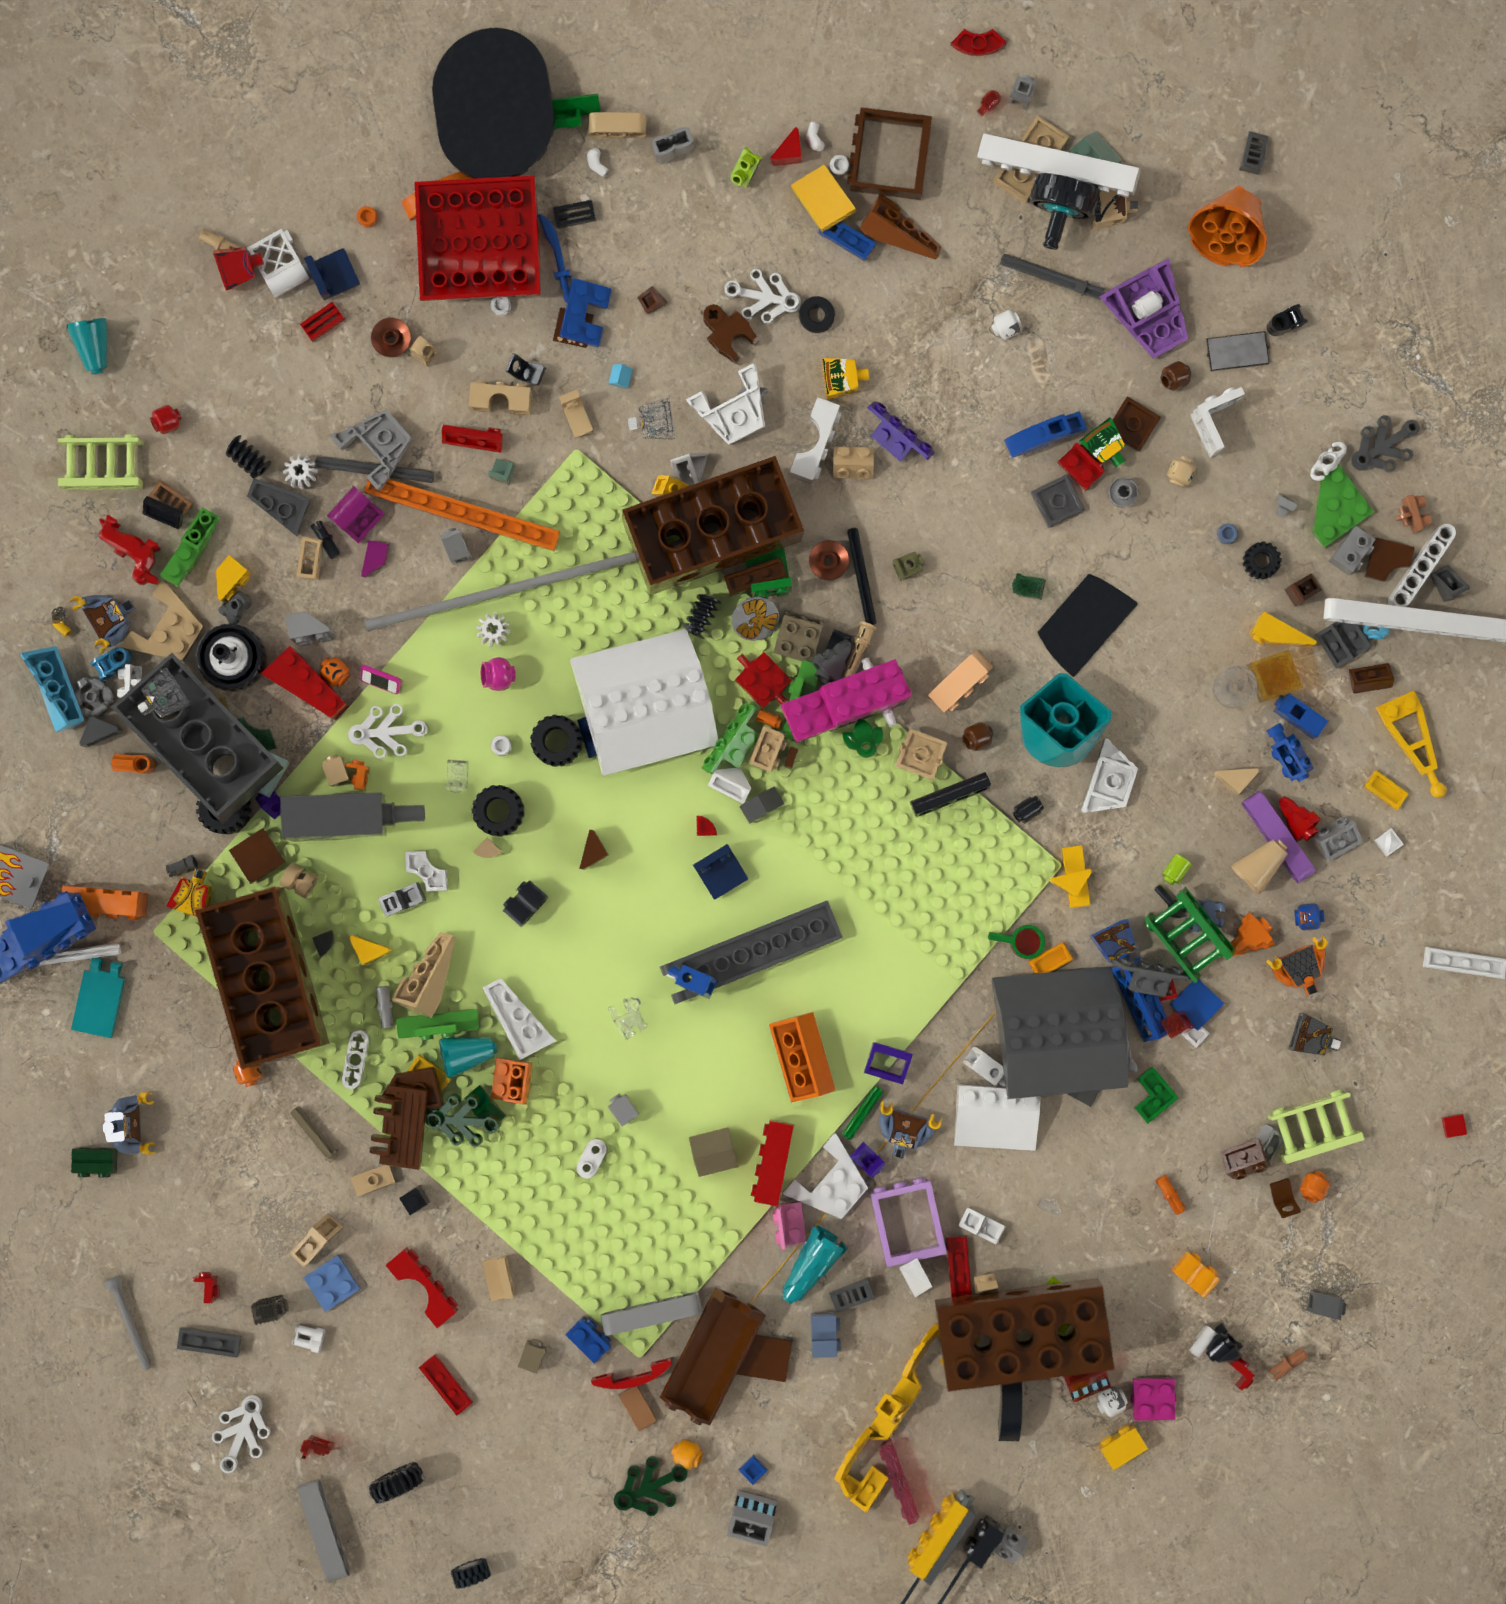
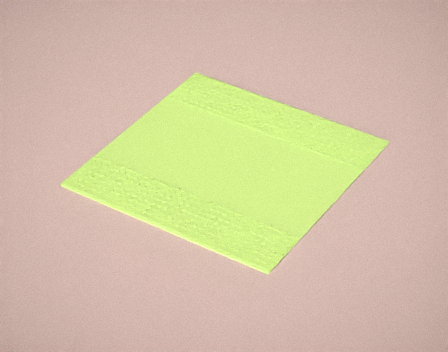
(901, 887)

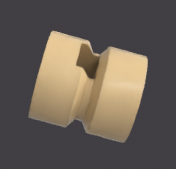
(297, 879)

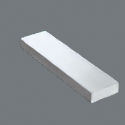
(1464, 963)

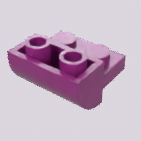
(355, 514)

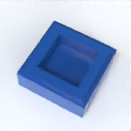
(753, 1469)

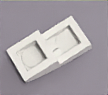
(982, 1226)

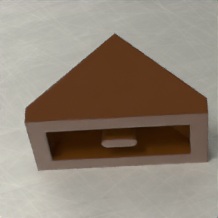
(1302, 589)
(593, 851)

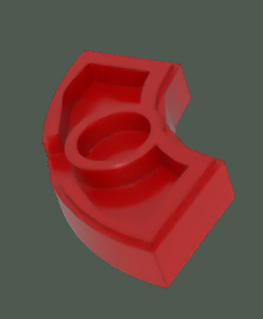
(978, 44)

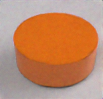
(367, 216)

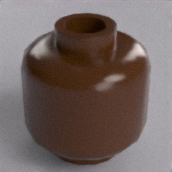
(1175, 376)
(977, 736)

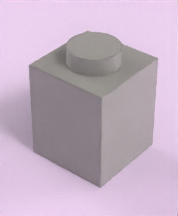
(623, 1109)

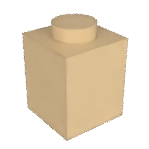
(336, 770)

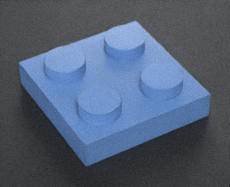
(332, 1283)

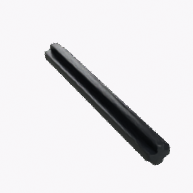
(861, 575)

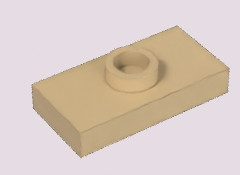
(373, 1179)

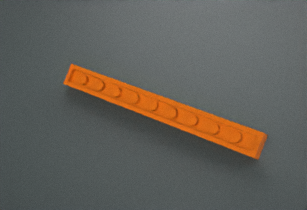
(466, 514)

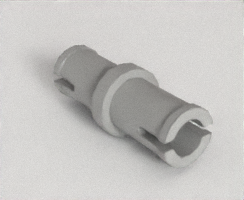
(384, 1006)

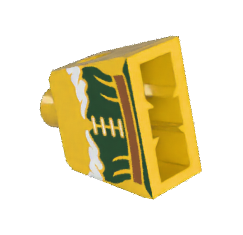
(842, 377)

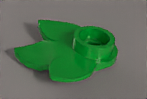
(863, 735)

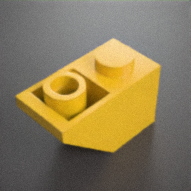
(230, 577)

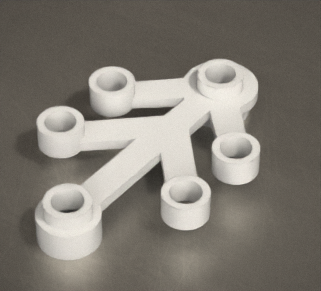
(766, 297)
(384, 731)
(243, 1430)

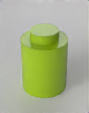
(1176, 870)

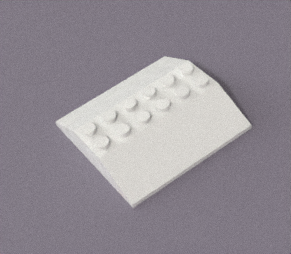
(645, 701)

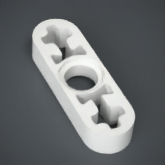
(357, 1075)

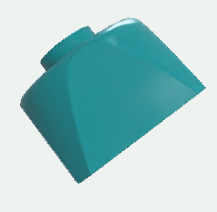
(1062, 722)

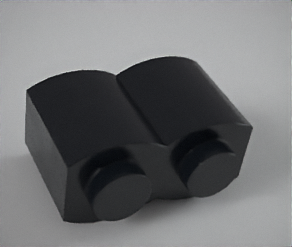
(525, 903)

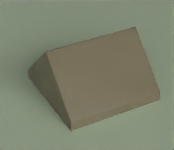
(713, 1152)

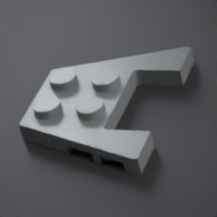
(383, 438)

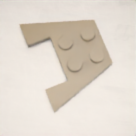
(175, 631)

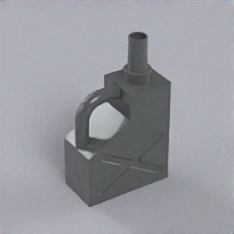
(342, 816)

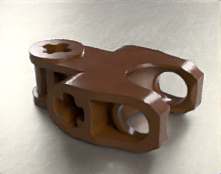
(726, 330)

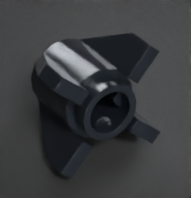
(1223, 1346)

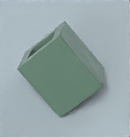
(502, 471)

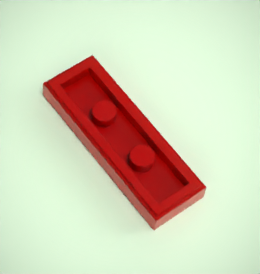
(958, 1266)
(446, 1384)

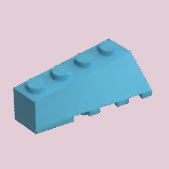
(55, 687)

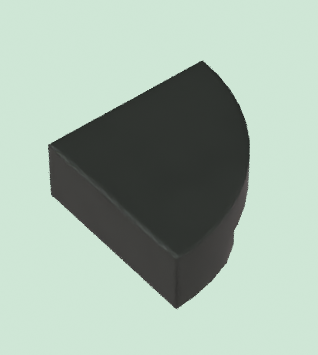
(324, 942)

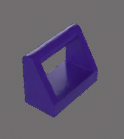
(891, 1052)

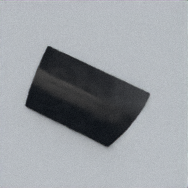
(1084, 622)

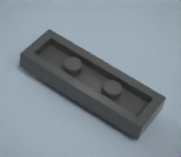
(209, 1342)

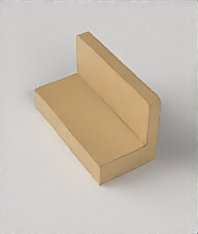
(498, 1278)

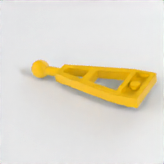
(1398, 709)

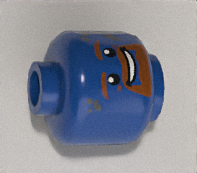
(1309, 916)

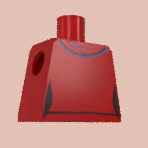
(236, 265)

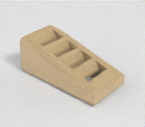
(317, 559)

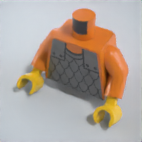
(1301, 966)

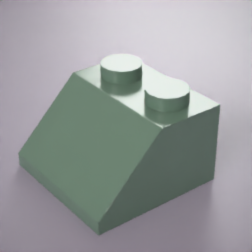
(1095, 147)

